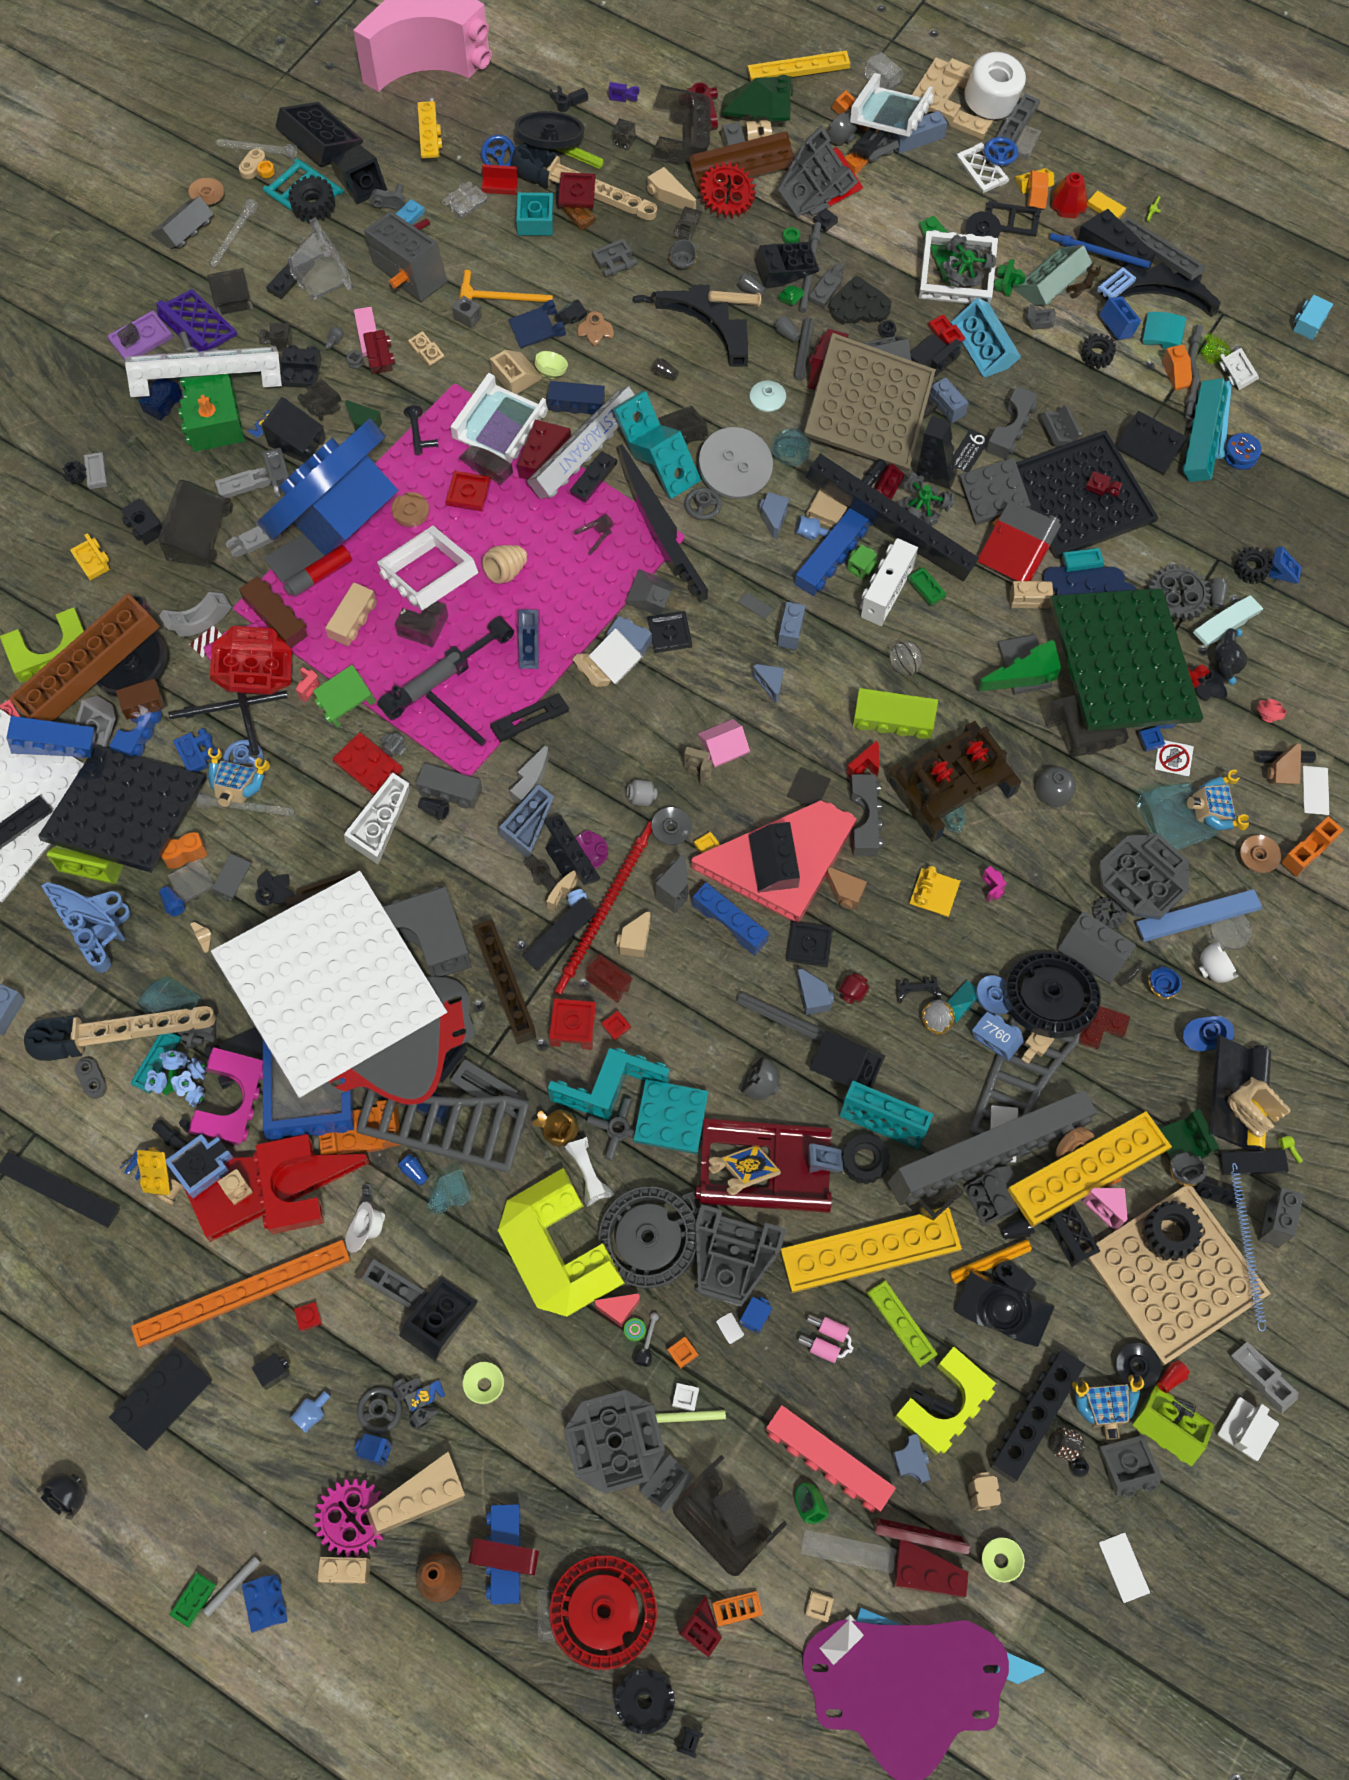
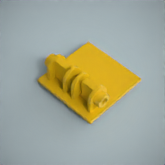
(934, 891)
(153, 1171)

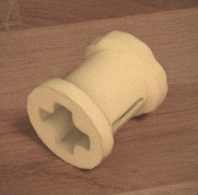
(174, 1189)

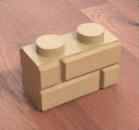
(1031, 594)
(984, 1492)
(344, 1570)

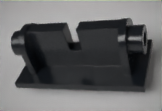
(1222, 1194)

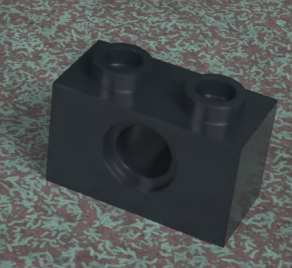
(137, 513)

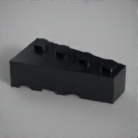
(1111, 233)
(936, 454)

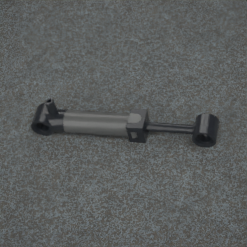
(453, 663)

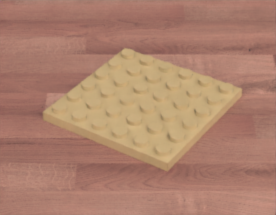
(1180, 1299)

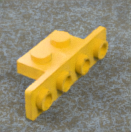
(429, 130)

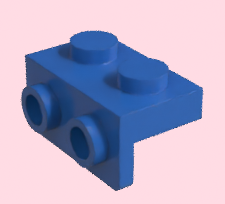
(264, 1603)

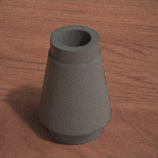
(751, 284)
(787, 329)
(1218, 592)

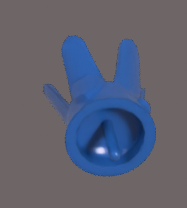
(132, 1165)

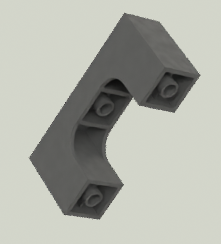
(433, 927)

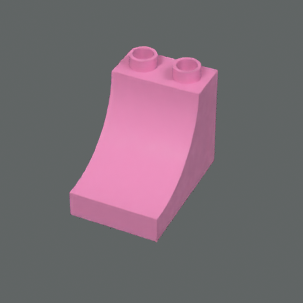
(421, 37)

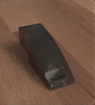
(487, 463)

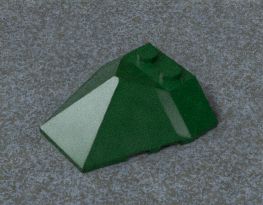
(762, 98)

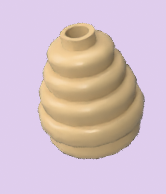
(504, 563)

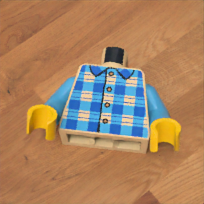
(234, 781)
(1215, 805)
(1108, 1405)

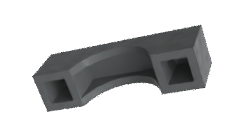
(1004, 438)
(866, 838)

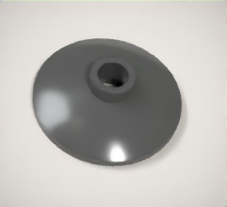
(673, 818)

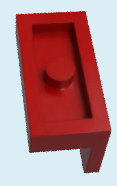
(499, 179)

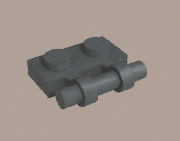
(613, 253)

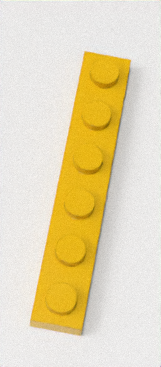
(801, 66)

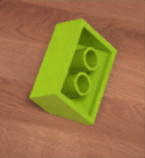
(84, 865)
(1183, 1439)

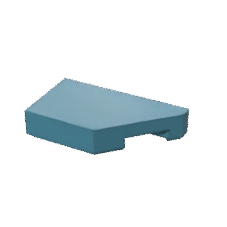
(1020, 1669)

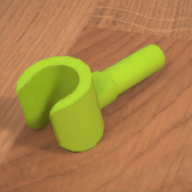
(1288, 1142)

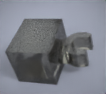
(279, 336)

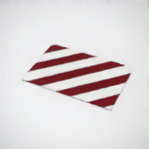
(206, 638)

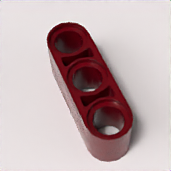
(503, 1556)

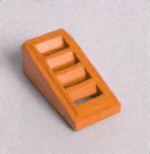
(718, 1613)

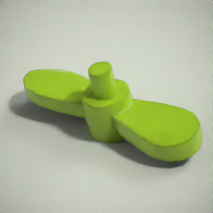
(1153, 208)

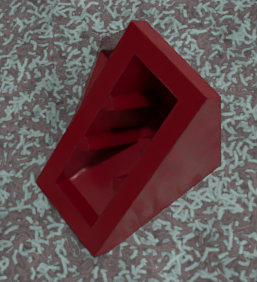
(702, 1629)

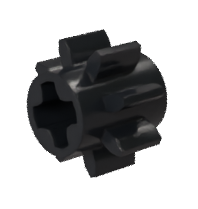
(74, 472)

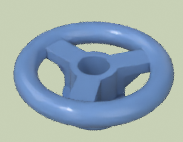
(239, 748)

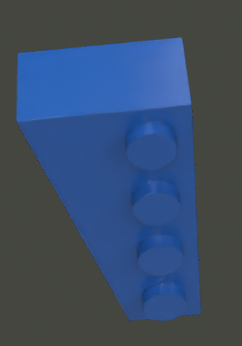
(49, 738)

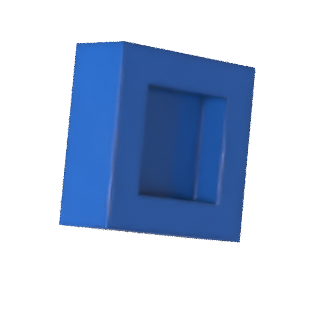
(1151, 739)

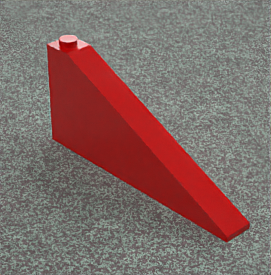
(220, 1216)

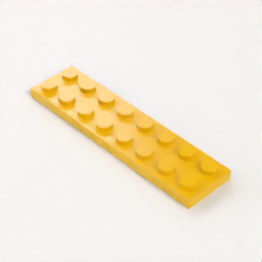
(1088, 1168)
(869, 1250)

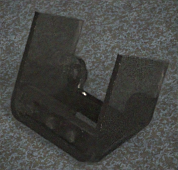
(694, 113)
(695, 1514)

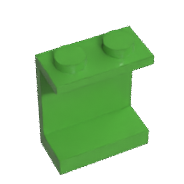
(342, 694)

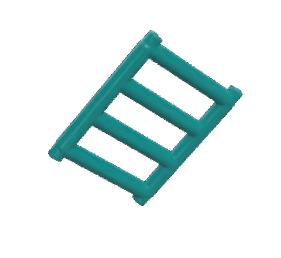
(270, 190)

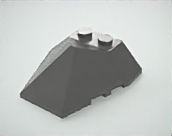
(815, 175)
(732, 1255)

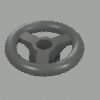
(700, 495)
(364, 1418)

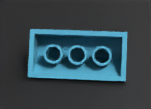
(986, 338)

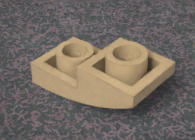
(425, 349)

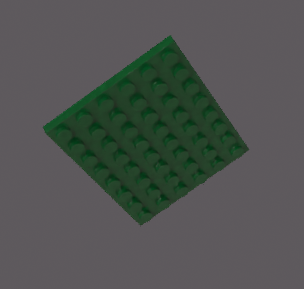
(1125, 659)

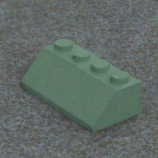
(1054, 274)

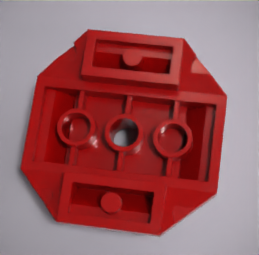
(251, 661)

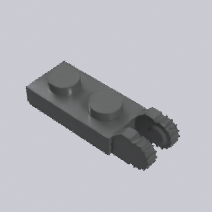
(276, 468)

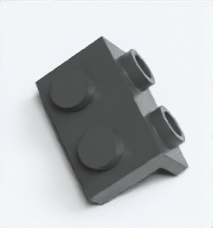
(885, 147)
(1061, 426)
(666, 1483)

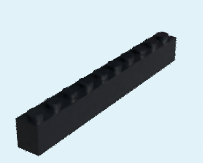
(891, 517)

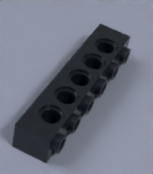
(1071, 1369)

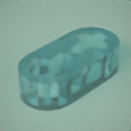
(960, 817)

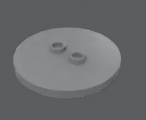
(735, 463)

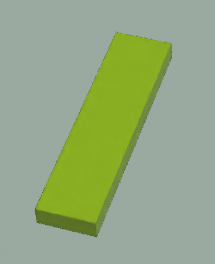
(902, 1324)

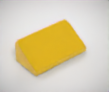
(1023, 180)

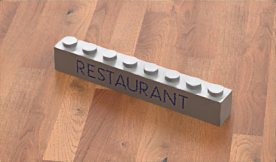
(578, 447)

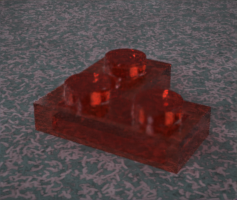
(1107, 1021)

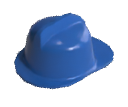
(1203, 1032)

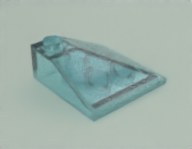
(1169, 816)

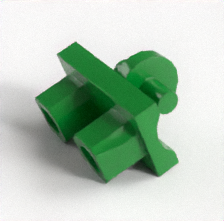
(1011, 276)

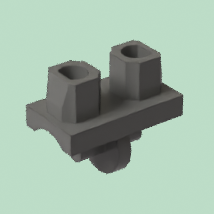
(197, 1036)

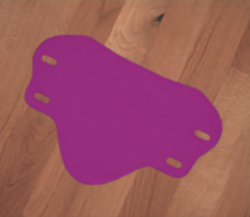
(909, 1689)

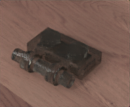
(323, 396)

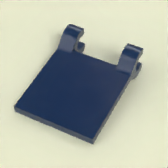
(536, 325)

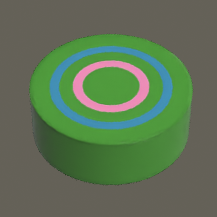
(634, 1330)

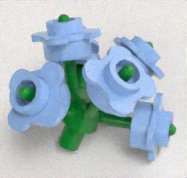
(180, 1084)

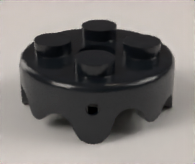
(626, 1701)

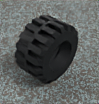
(1184, 1218)

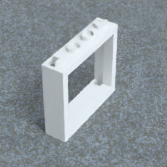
(950, 293)
(415, 548)

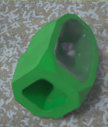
(810, 1504)

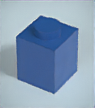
(756, 1314)

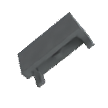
(230, 877)

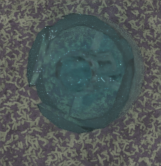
(792, 447)

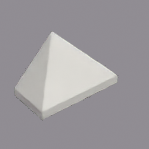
(842, 1641)

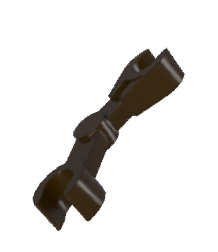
(1078, 288)

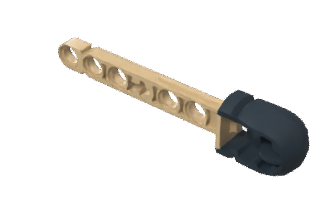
(530, 165)
(47, 1042)

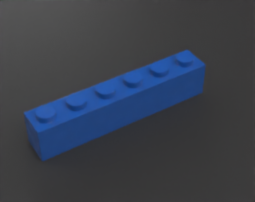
(832, 552)

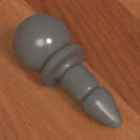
(334, 336)

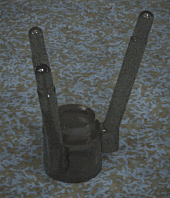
(602, 525)

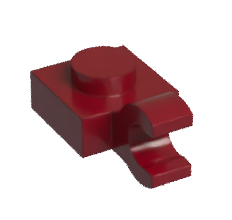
(1101, 483)

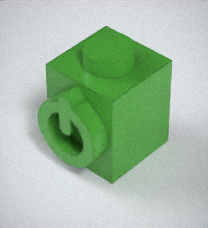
(862, 562)

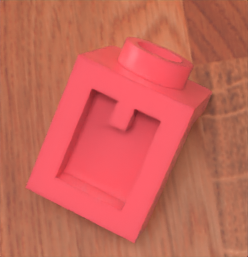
(306, 686)

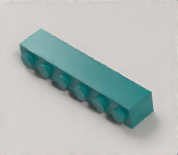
(1206, 430)

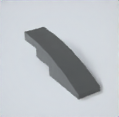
(1018, 119)

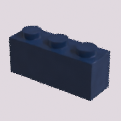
(575, 397)

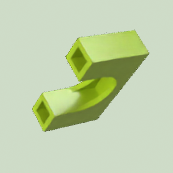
(27, 664)

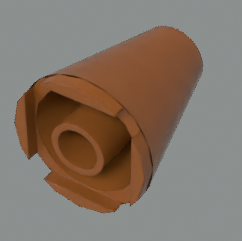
(447, 1581)

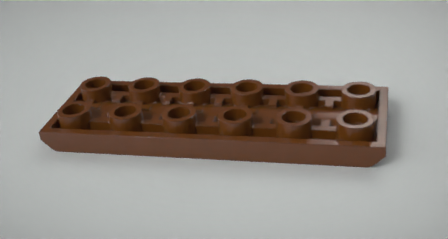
(757, 157)

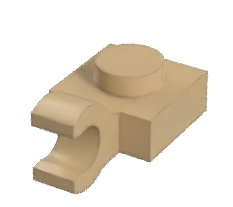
(1037, 1045)

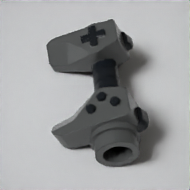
(421, 1415)

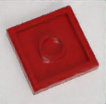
(468, 491)

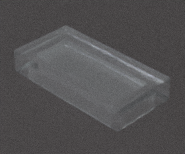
(1027, 141)

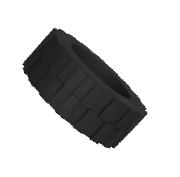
(865, 1142)

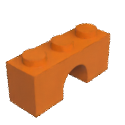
(1312, 846)

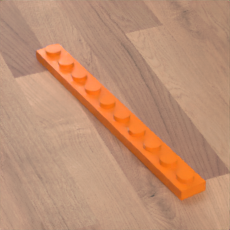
(240, 1294)

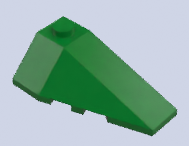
(1035, 669)

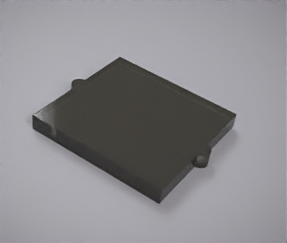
(808, 787)

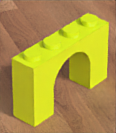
(974, 1388)

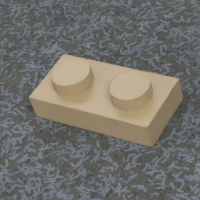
(591, 670)

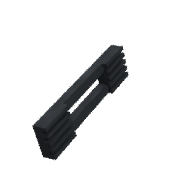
(867, 146)
(554, 706)

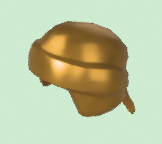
(558, 1127)

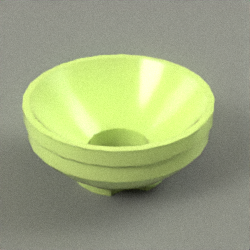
(550, 364)
(475, 1374)
(1014, 1557)

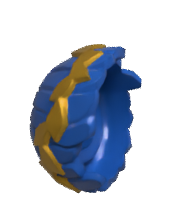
(1164, 982)

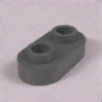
(90, 1077)

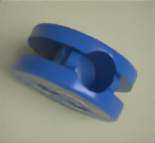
(1242, 451)

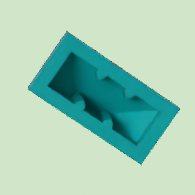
(963, 1000)

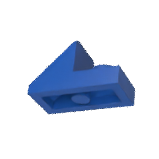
(1284, 567)

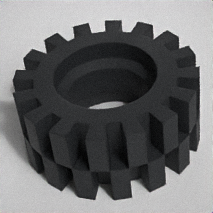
(1094, 358)
(1253, 574)

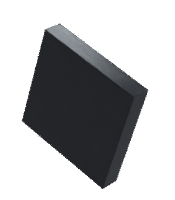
(670, 632)
(809, 944)

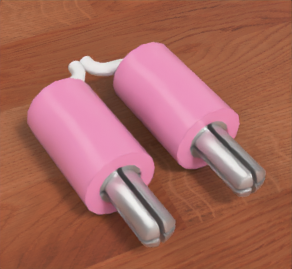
(822, 1348)

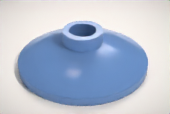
(989, 987)

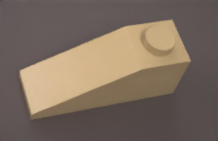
(669, 190)

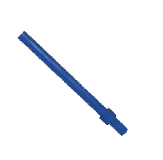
(1067, 241)

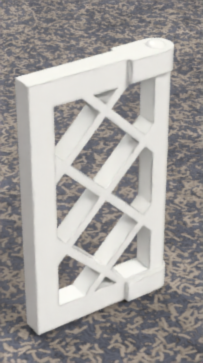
(971, 152)

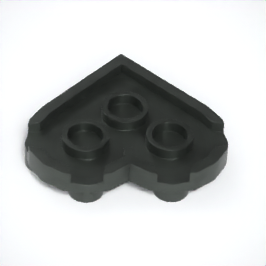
(859, 302)

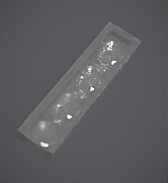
(848, 1551)

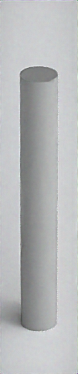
(231, 1586)

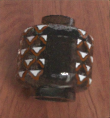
(1066, 1444)

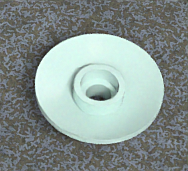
(767, 401)

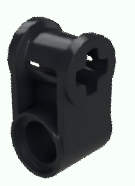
(1014, 1277)

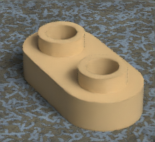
(251, 160)

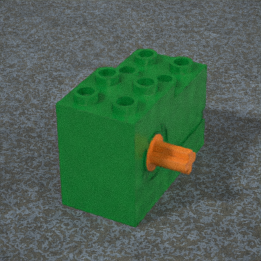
(210, 412)

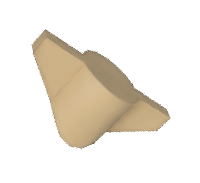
(203, 935)

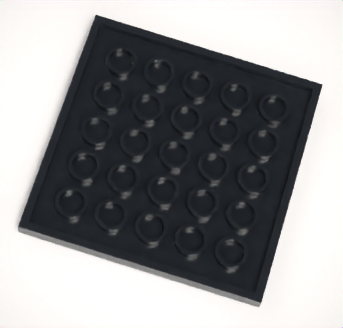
(1058, 488)
(122, 808)

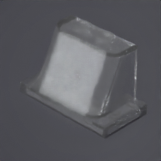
(318, 264)

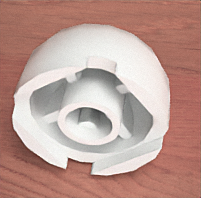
(1217, 964)

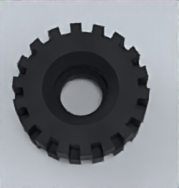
(310, 189)

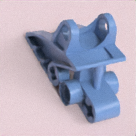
(89, 921)

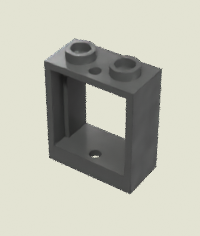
(1284, 1211)

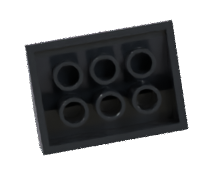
(316, 131)

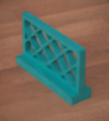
(886, 1107)

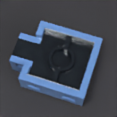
(200, 1164)

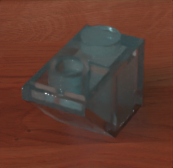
(448, 1192)

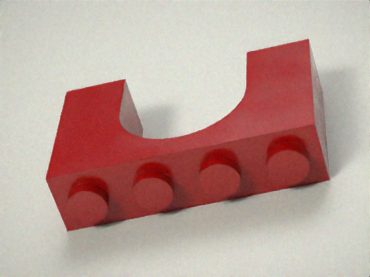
(272, 1159)

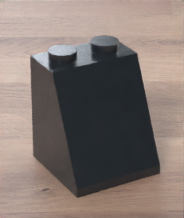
(358, 173)
(293, 431)
(846, 1061)

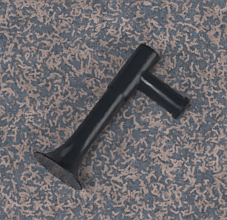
(413, 413)

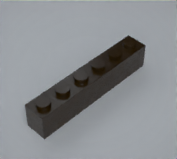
(504, 982)

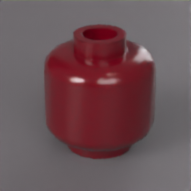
(853, 988)

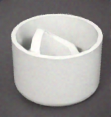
(995, 85)

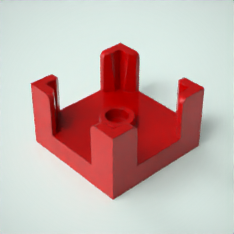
(572, 1023)

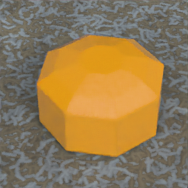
(265, 169)

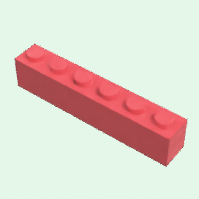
(830, 1459)

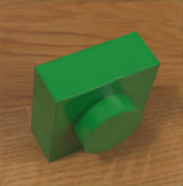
(791, 295)

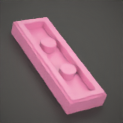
(365, 323)

